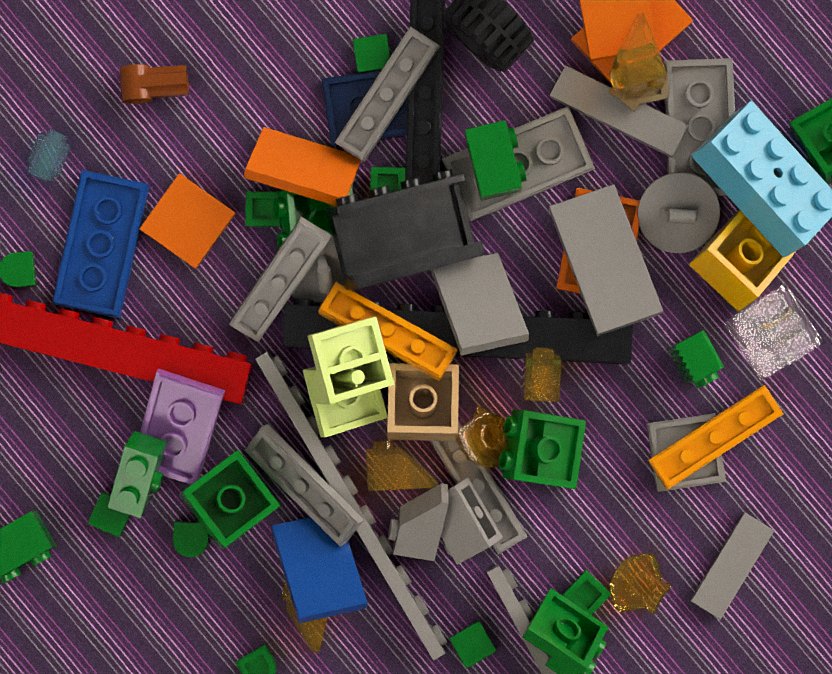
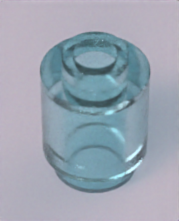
(48, 155)

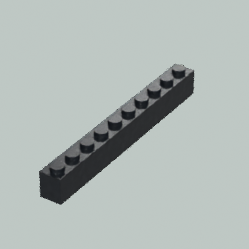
(569, 337)

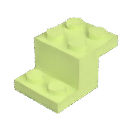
(348, 376)

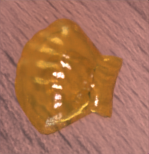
(483, 438)
(638, 584)

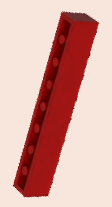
(117, 350)

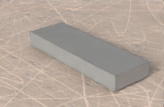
(732, 565)

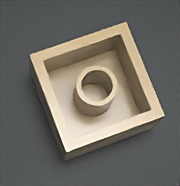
(422, 405)

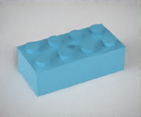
(766, 179)

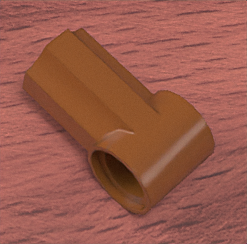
(143, 83)

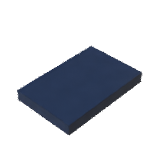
(343, 97)

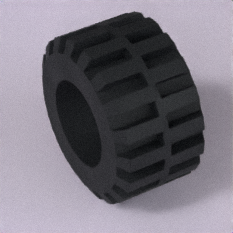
(489, 31)

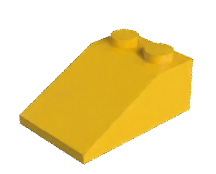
(739, 262)

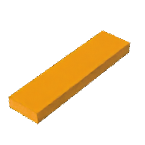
(398, 335)
(715, 437)

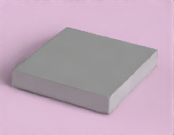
(667, 432)

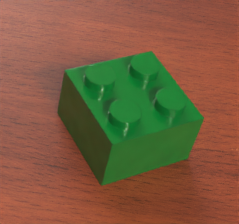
(229, 500)

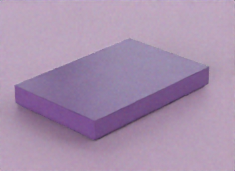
(185, 417)

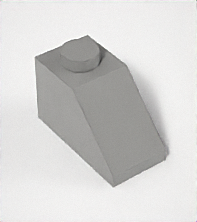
(467, 523)
(420, 524)

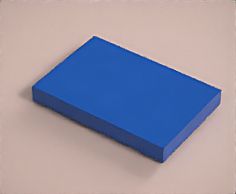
(317, 571)

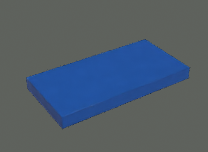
(101, 244)

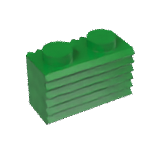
(696, 359)

